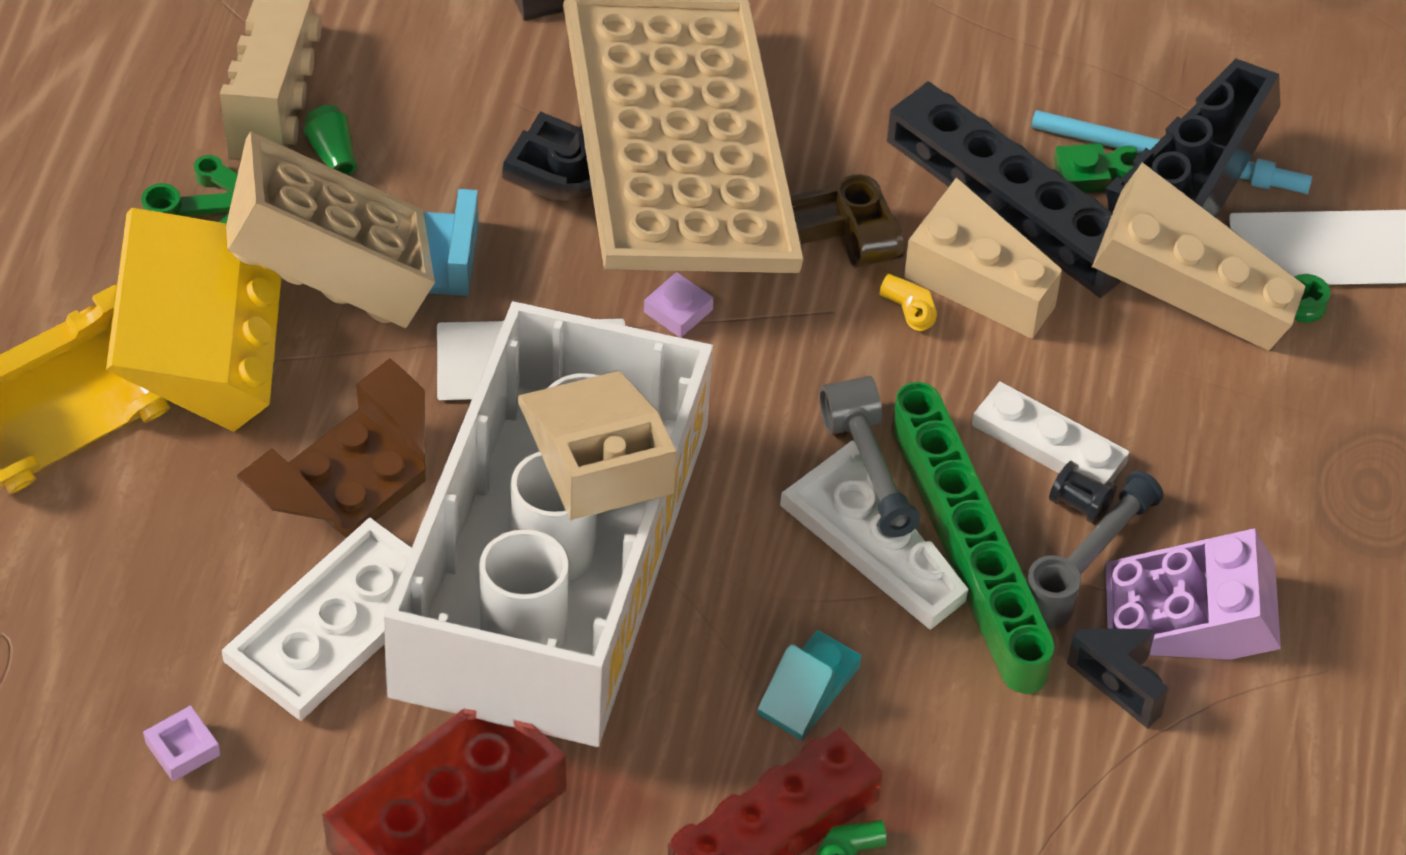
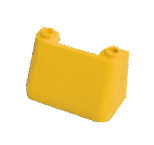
(62, 396)

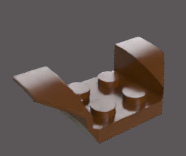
(356, 466)

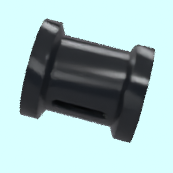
(1082, 492)

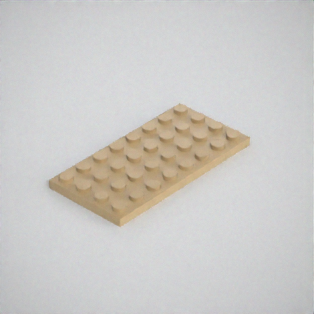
(680, 137)

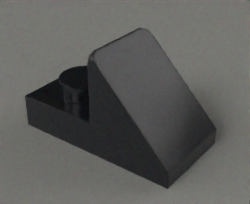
(1113, 665)

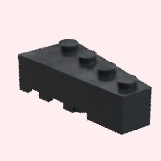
(1214, 139)

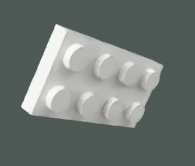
(323, 622)

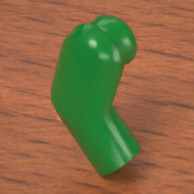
(853, 837)

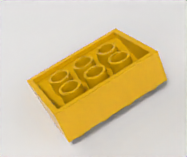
(193, 318)

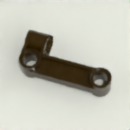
(857, 214)

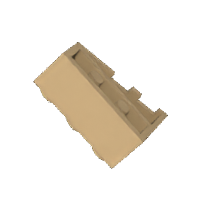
(982, 262)

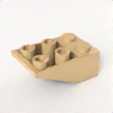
(601, 443)

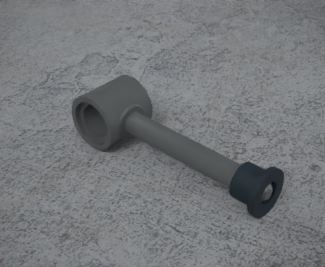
(855, 408)
(1057, 580)

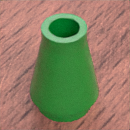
(331, 138)

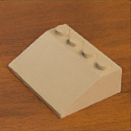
(329, 232)

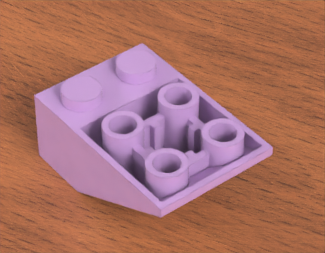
(1199, 597)

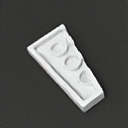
(843, 511)

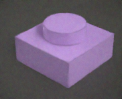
(678, 304)
(181, 743)

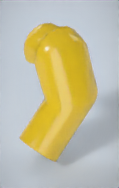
(914, 299)

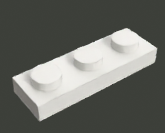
(1047, 435)

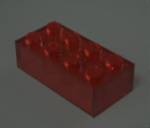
(451, 792)

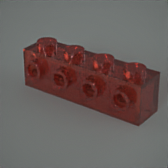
(789, 804)

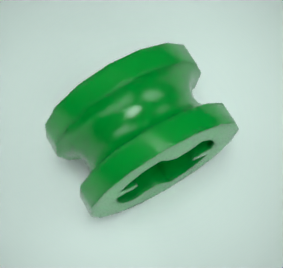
(1310, 309)

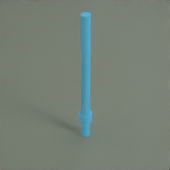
(1260, 173)

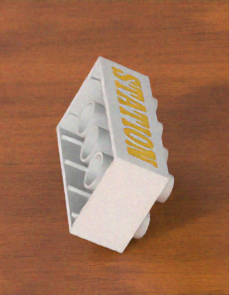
(502, 591)

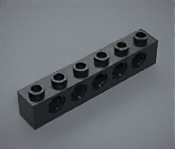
(1024, 191)

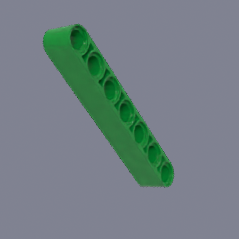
(941, 468)

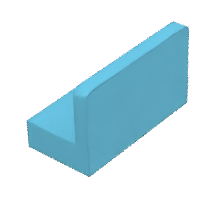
(453, 244)

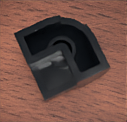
(550, 160)

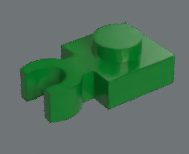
(1090, 167)

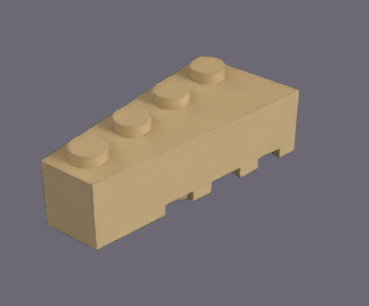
(270, 73)
(1196, 262)

